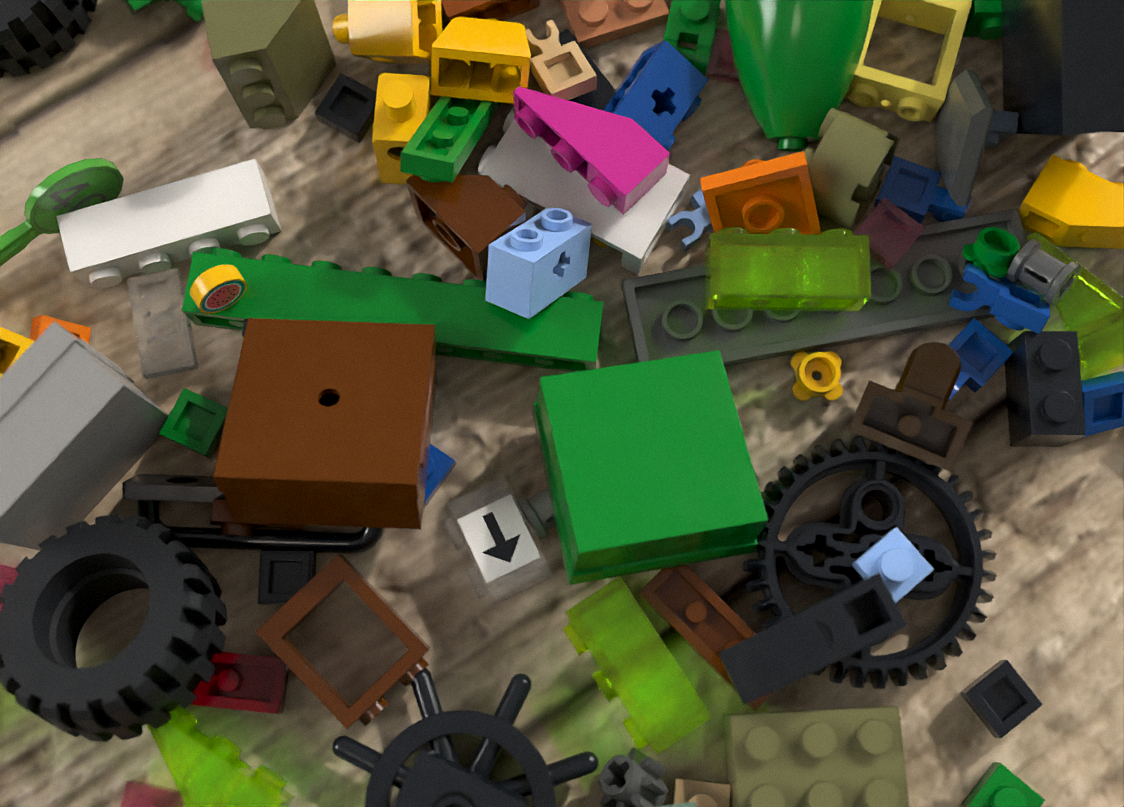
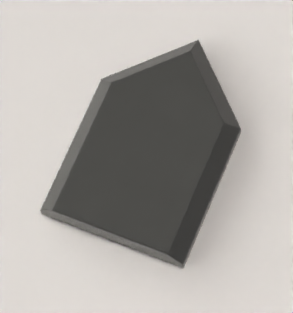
(962, 134)

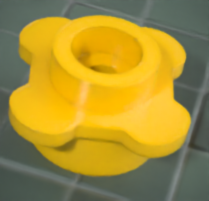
(827, 365)

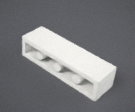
(168, 224)

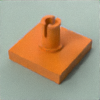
(763, 196)

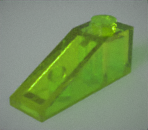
(1095, 314)

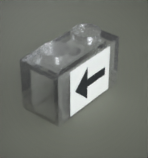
(498, 542)

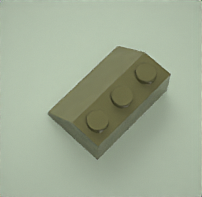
(269, 55)

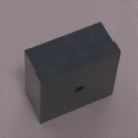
(1064, 65)

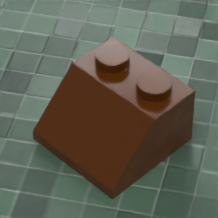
(467, 215)

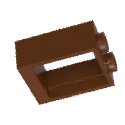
(304, 603)

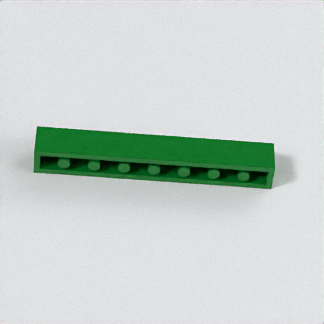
(466, 325)

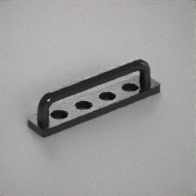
(152, 488)

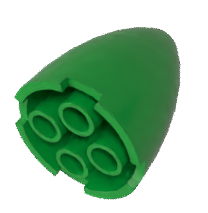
(796, 61)

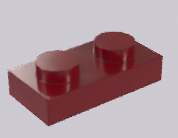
(245, 683)

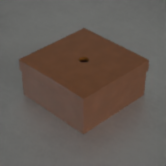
(330, 424)

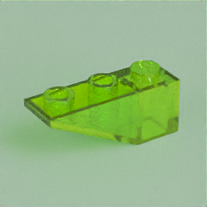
(211, 770)

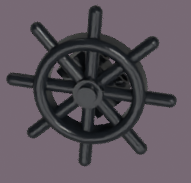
(436, 773)

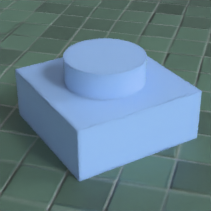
(896, 561)

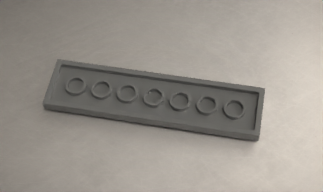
(671, 318)

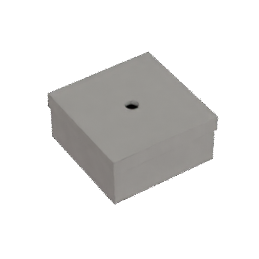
(66, 435)

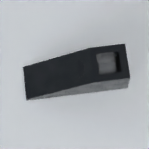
(812, 638)

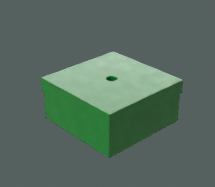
(646, 467)

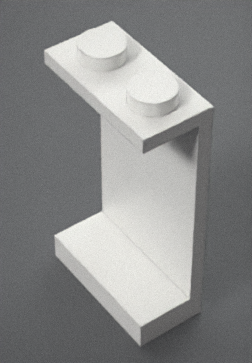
(542, 182)

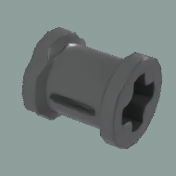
(1043, 272)

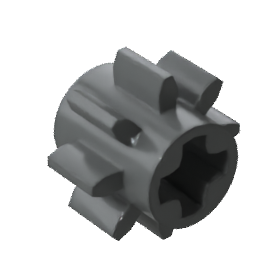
(632, 781)

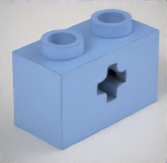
(538, 261)

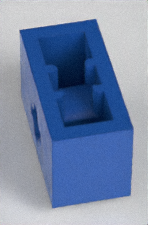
(659, 92)

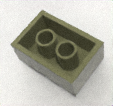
(816, 758)

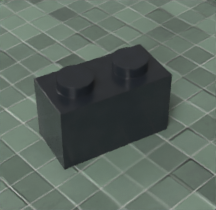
(1044, 389)

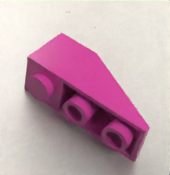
(603, 147)

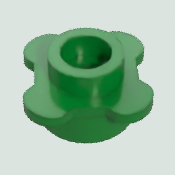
(992, 251)

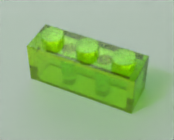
(787, 270)
(635, 667)

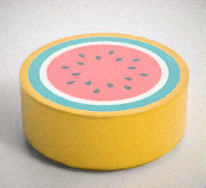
(218, 288)

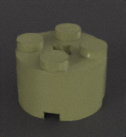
(848, 166)

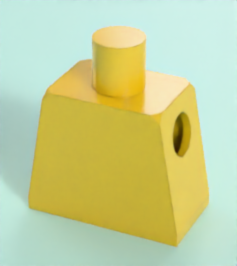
(390, 30)
(480, 60)
(399, 111)

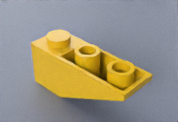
(1074, 207)

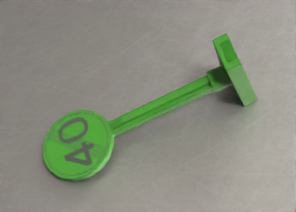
(62, 192)

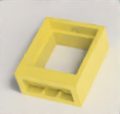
(905, 96)

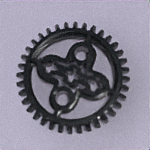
(876, 462)

